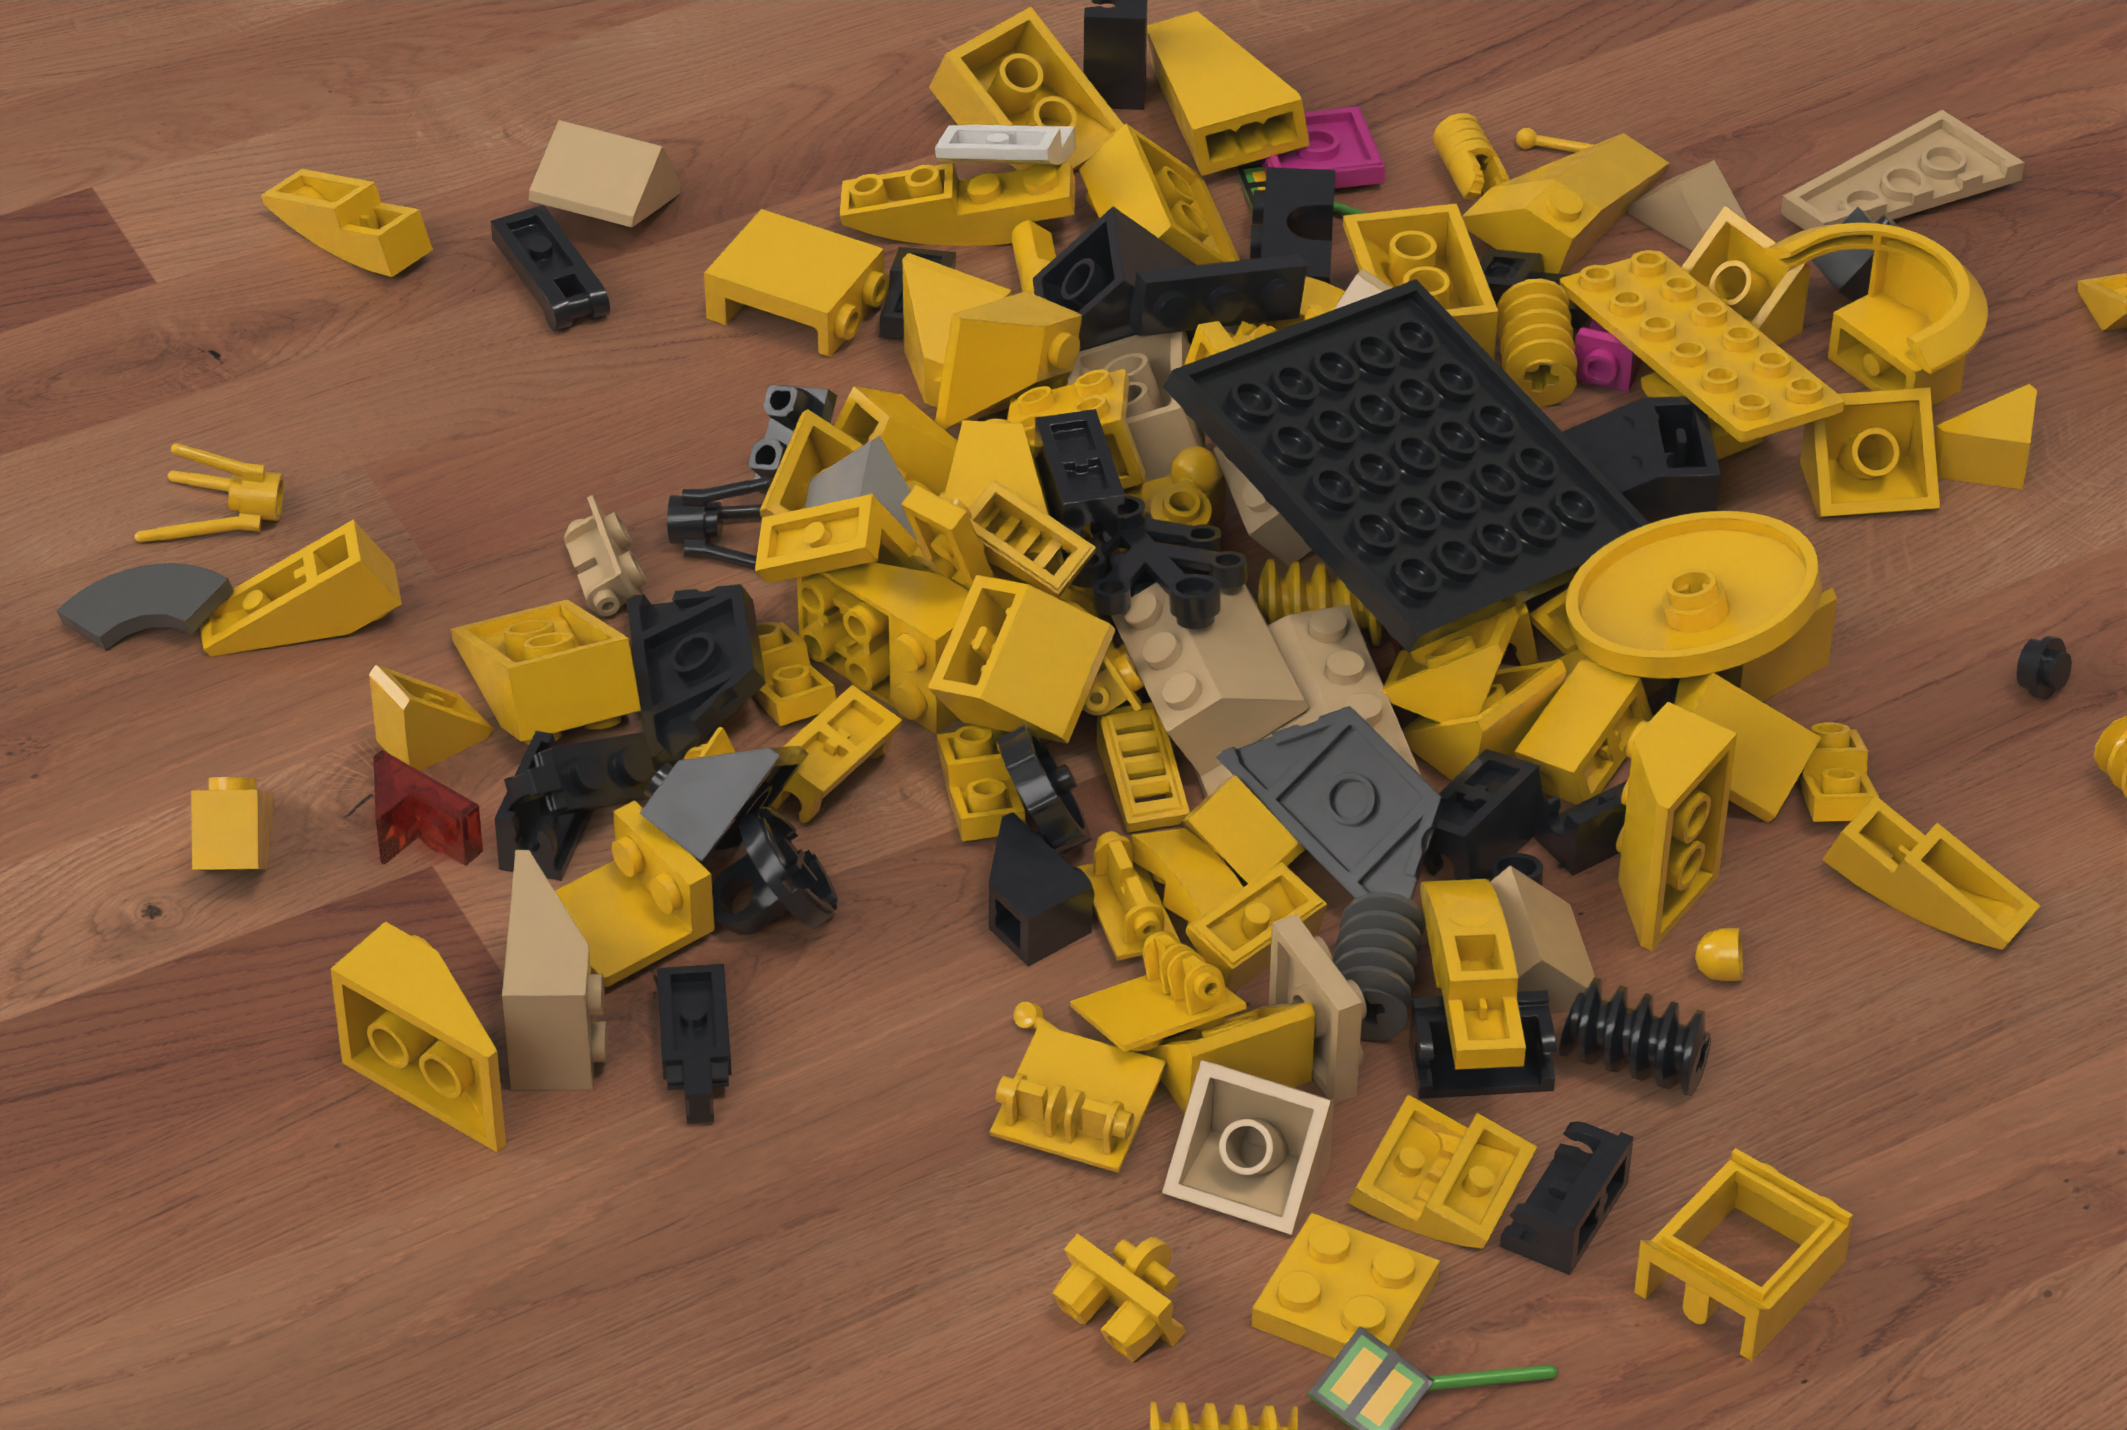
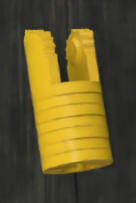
(1468, 155)

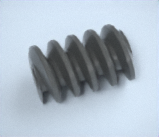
(1380, 954)

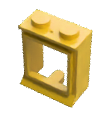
(1778, 1203)

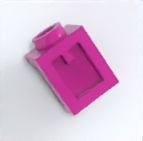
(1604, 359)

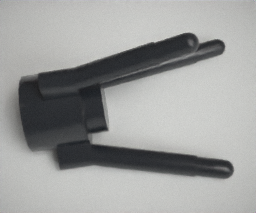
(699, 516)

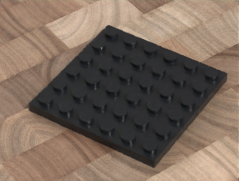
(1406, 461)

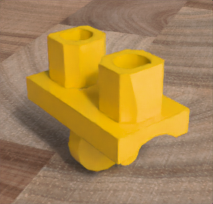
(1142, 1312)

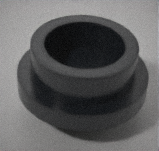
(2044, 666)

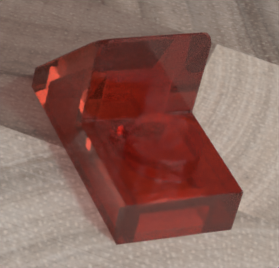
(420, 807)

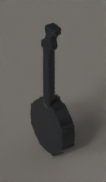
(1045, 789)

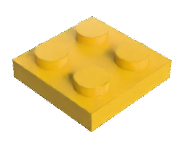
(1342, 1281)

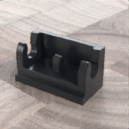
(1117, 51)
(1078, 471)
(1486, 814)
(533, 827)
(1583, 832)
(1434, 1059)
(1571, 1198)

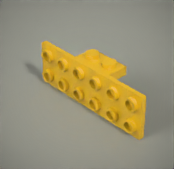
(1701, 346)

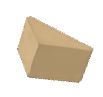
(1686, 204)

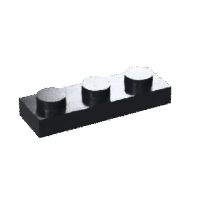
(1220, 292)

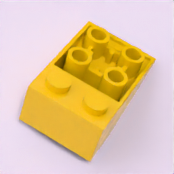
(883, 632)

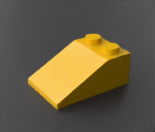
(1024, 79)
(550, 669)
(417, 1034)

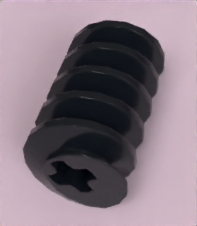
(1637, 1037)

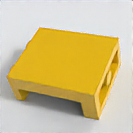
(798, 276)
(831, 539)

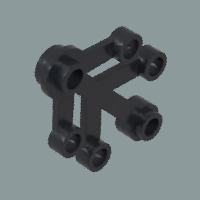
(1192, 597)

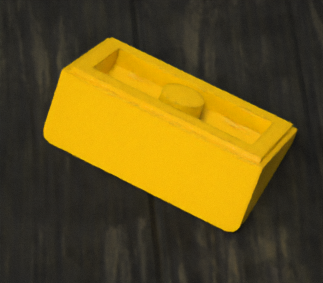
(1239, 929)

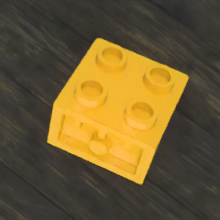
(1093, 390)
(640, 902)

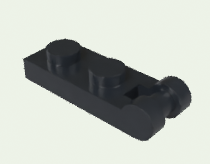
(550, 267)

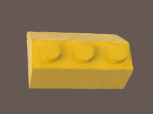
(1157, 195)
(1437, 252)
(1673, 817)

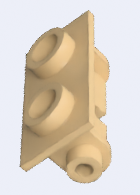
(600, 558)

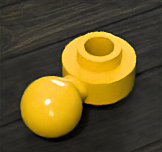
(1193, 474)

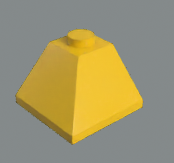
(929, 299)
(1002, 353)

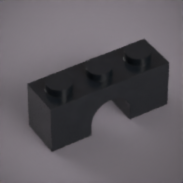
(1295, 218)

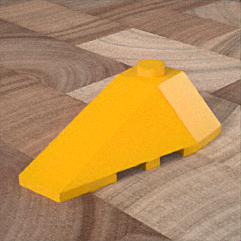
(1566, 202)

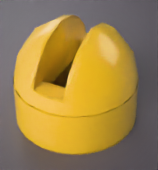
(1721, 955)

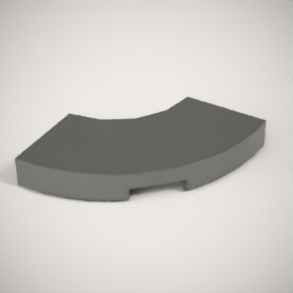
(143, 599)

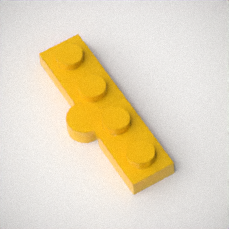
(945, 537)

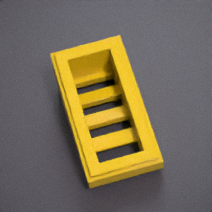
(1000, 500)
(1139, 732)

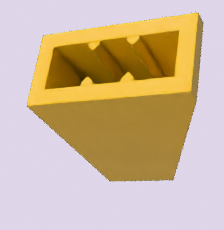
(1002, 452)

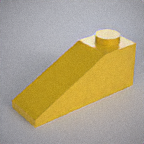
(307, 596)

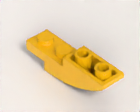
(939, 209)
(1475, 971)

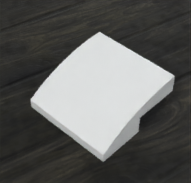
(1006, 144)

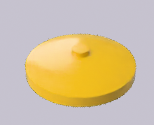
(1694, 594)

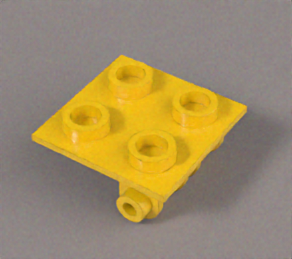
(1171, 998)
(1077, 1098)

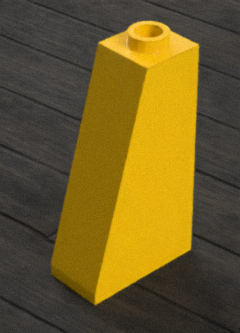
(1222, 95)

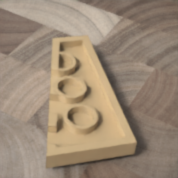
(1906, 174)

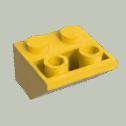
(1020, 659)

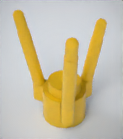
(251, 492)

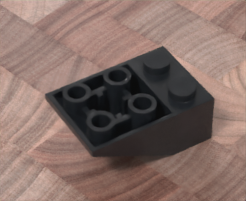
(1655, 455)

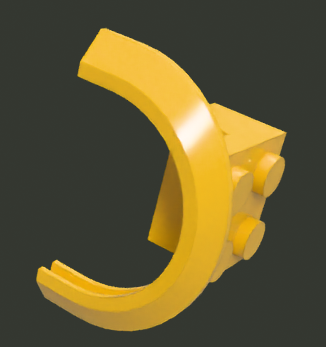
(1918, 311)

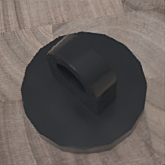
(779, 876)

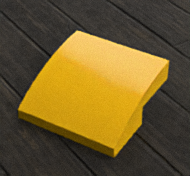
(1442, 1175)

